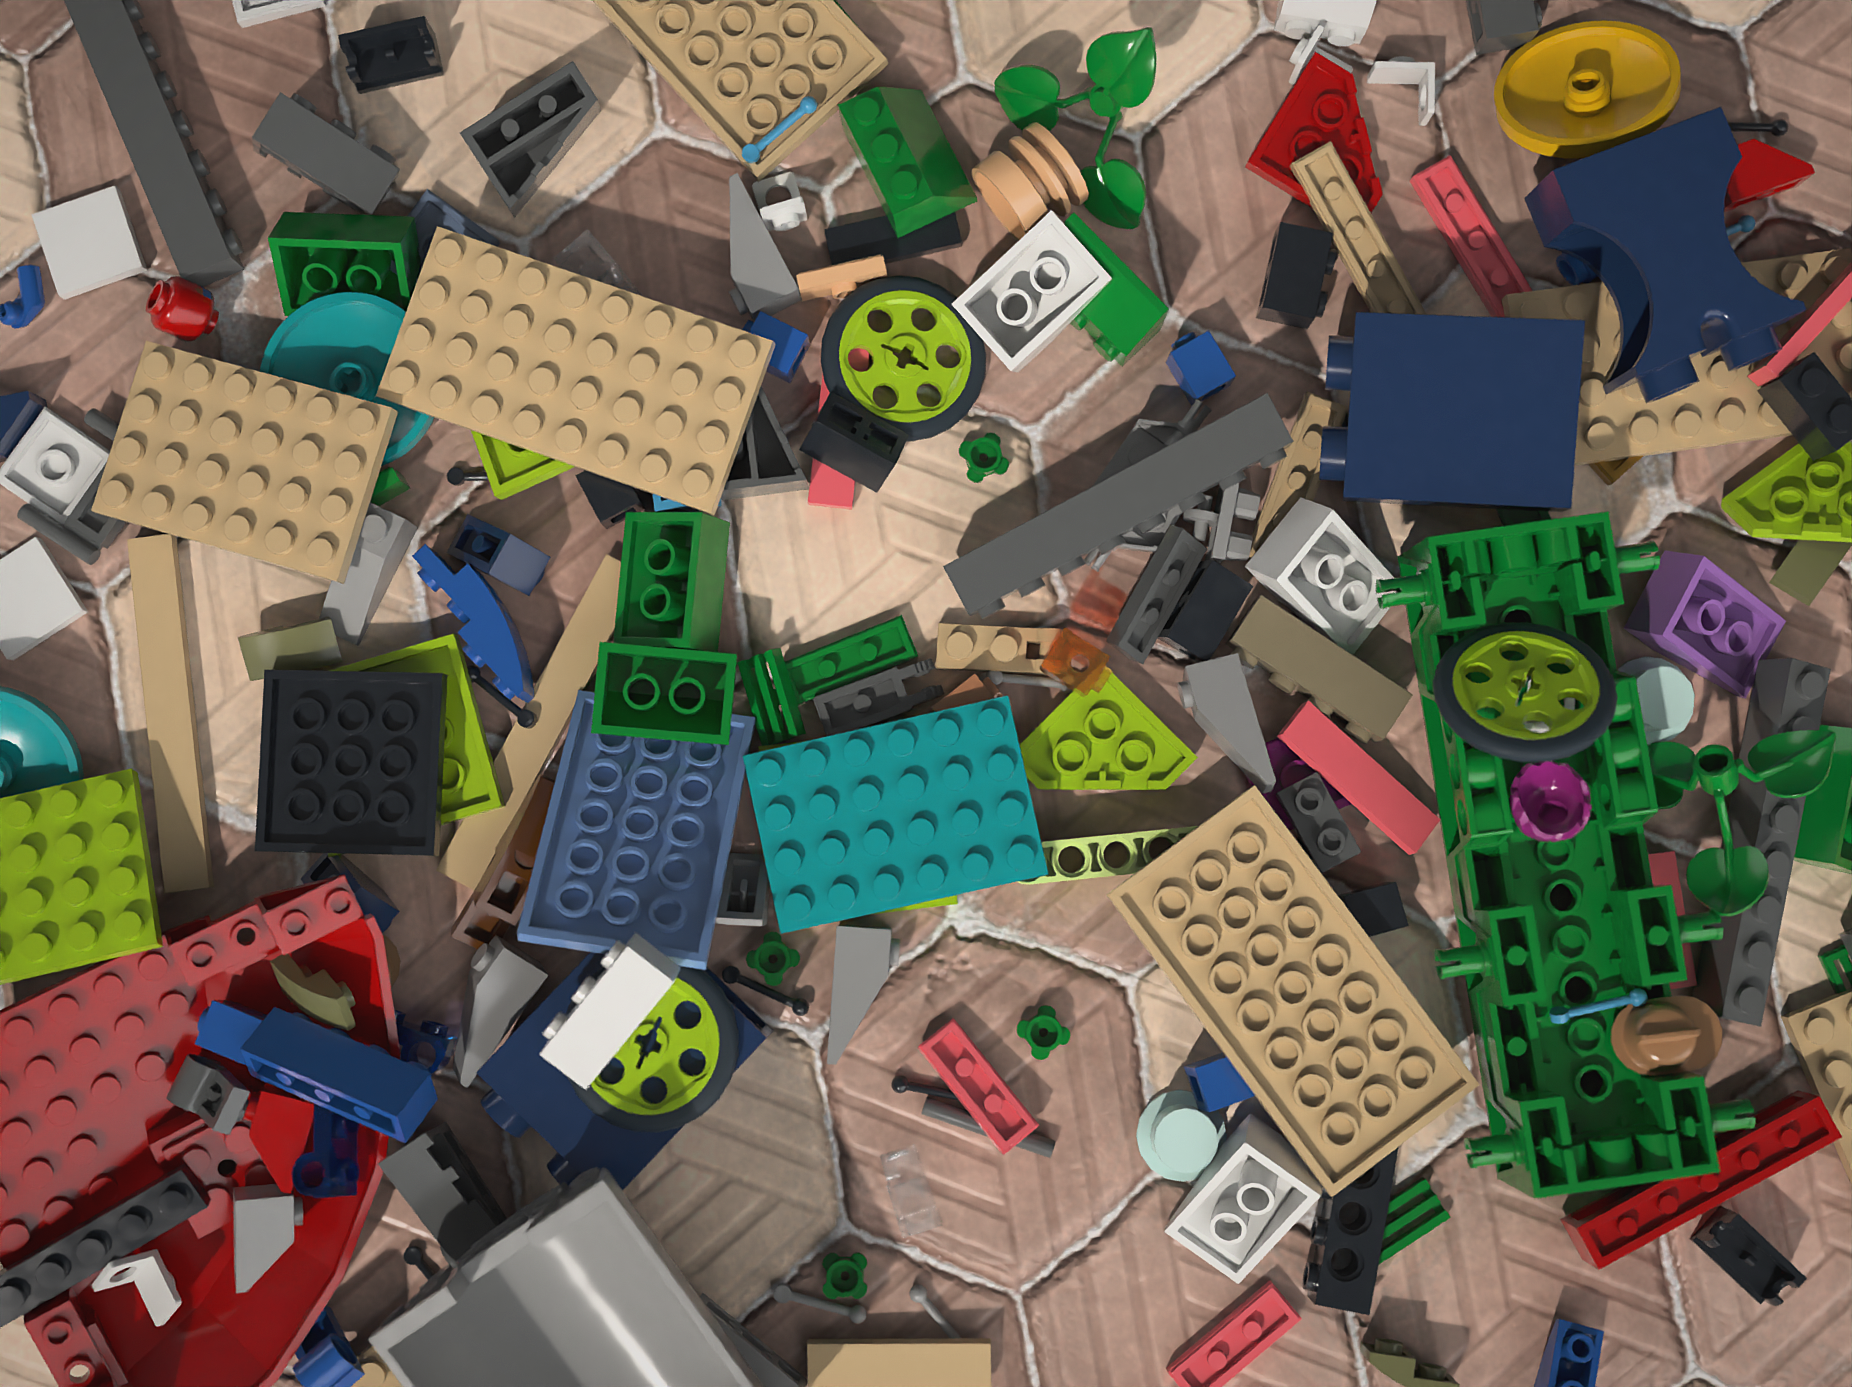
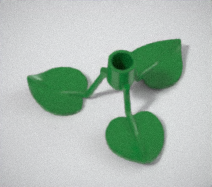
(1124, 76)
(1791, 767)

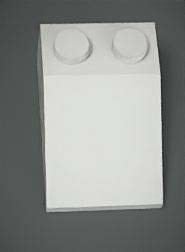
(1342, 20)
(1032, 292)
(1322, 574)
(1245, 1200)

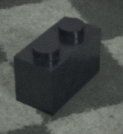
(1296, 275)
(1811, 406)

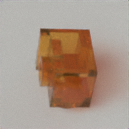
(1058, 664)

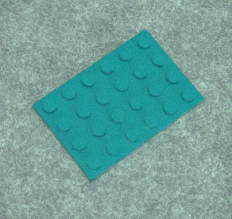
(895, 814)

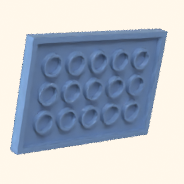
(636, 841)

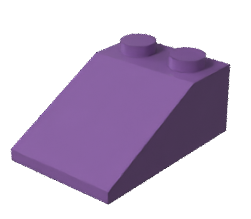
(1705, 621)

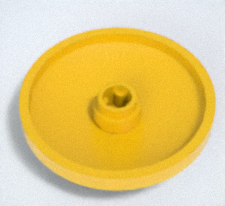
(1587, 88)

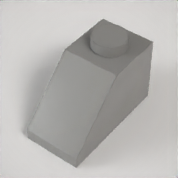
(261, 1229)

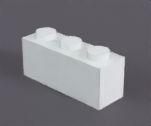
(608, 1009)

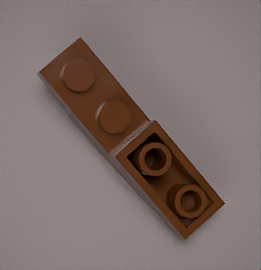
(504, 886)

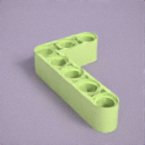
(1093, 850)

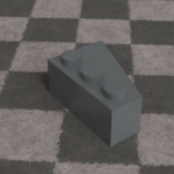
(532, 134)
(325, 154)
(763, 458)
(444, 1190)

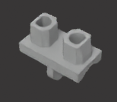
(1222, 542)

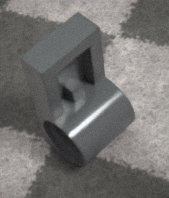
(1318, 823)
(209, 1091)

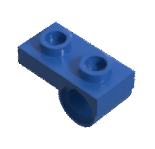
(326, 1355)

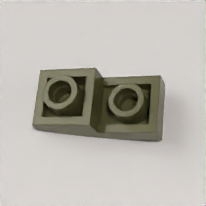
(1809, 568)
(290, 648)
(315, 993)
(1399, 1365)

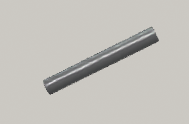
(962, 1119)

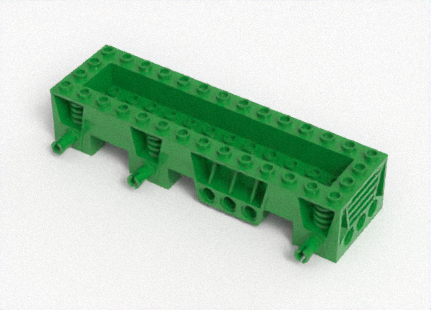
(1511, 938)

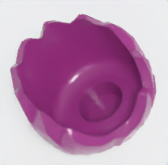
(1550, 801)

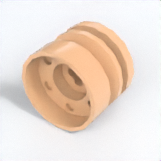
(1037, 178)

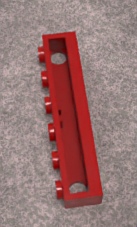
(1646, 1211)

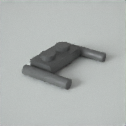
(83, 530)

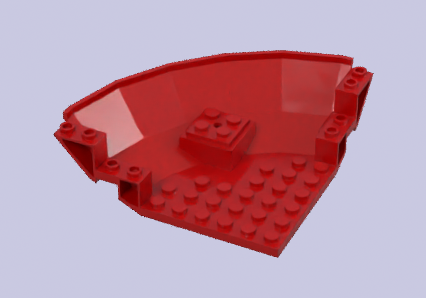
(93, 1124)

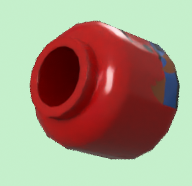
(182, 308)

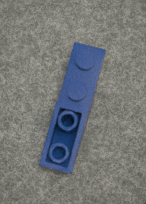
(491, 630)
(1570, 1356)

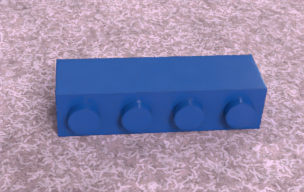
(340, 1073)

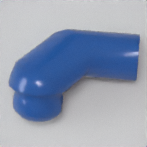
(28, 302)

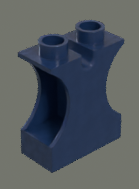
(1660, 244)

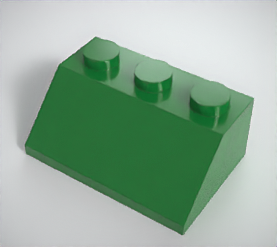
(905, 157)
(344, 254)
(1124, 311)
(672, 580)
(664, 693)
(1827, 812)

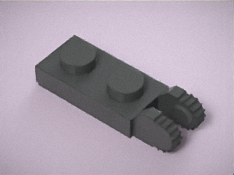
(873, 699)

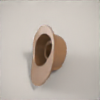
(1667, 1035)

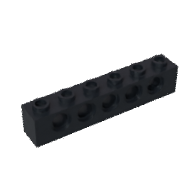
(1353, 1286)

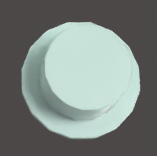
(1663, 695)
(1178, 1137)

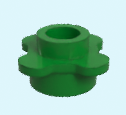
(986, 445)
(759, 958)
(1030, 1030)
(835, 1285)

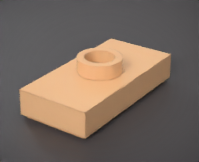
(841, 278)

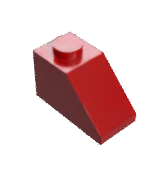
(1763, 173)
(279, 1130)

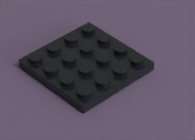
(351, 762)

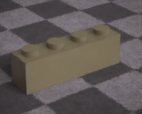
(1318, 670)

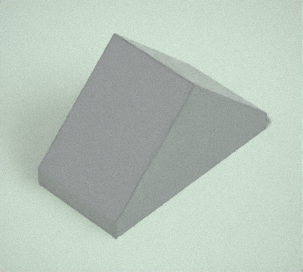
(744, 891)

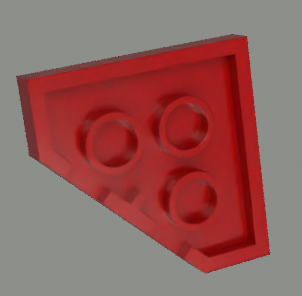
(1316, 112)

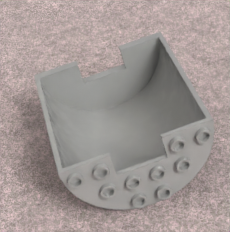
(562, 1300)

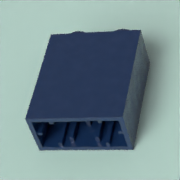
(1456, 411)
(538, 1095)

